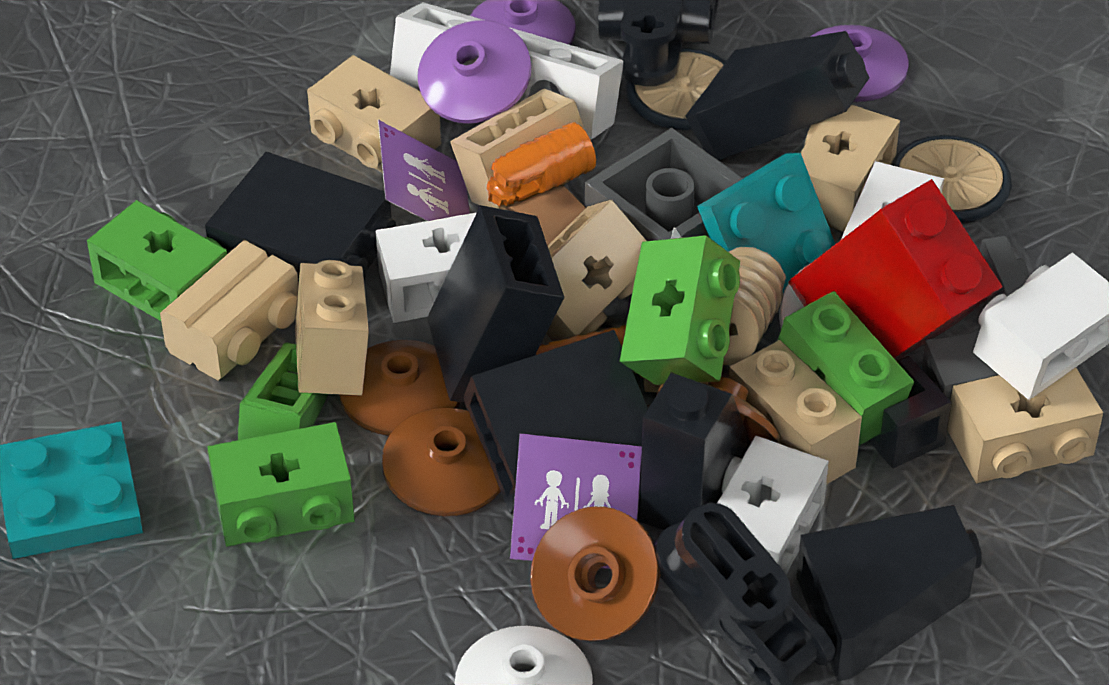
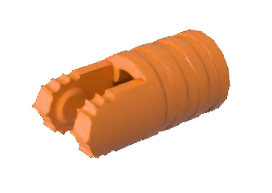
(541, 165)

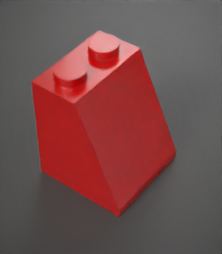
(904, 271)

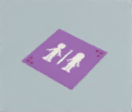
(420, 177)
(568, 476)

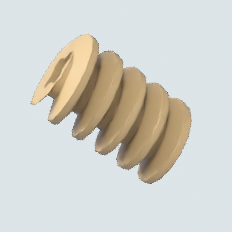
(755, 301)

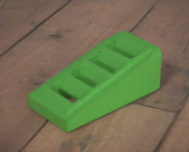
(275, 401)

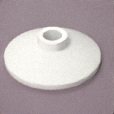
(543, 651)

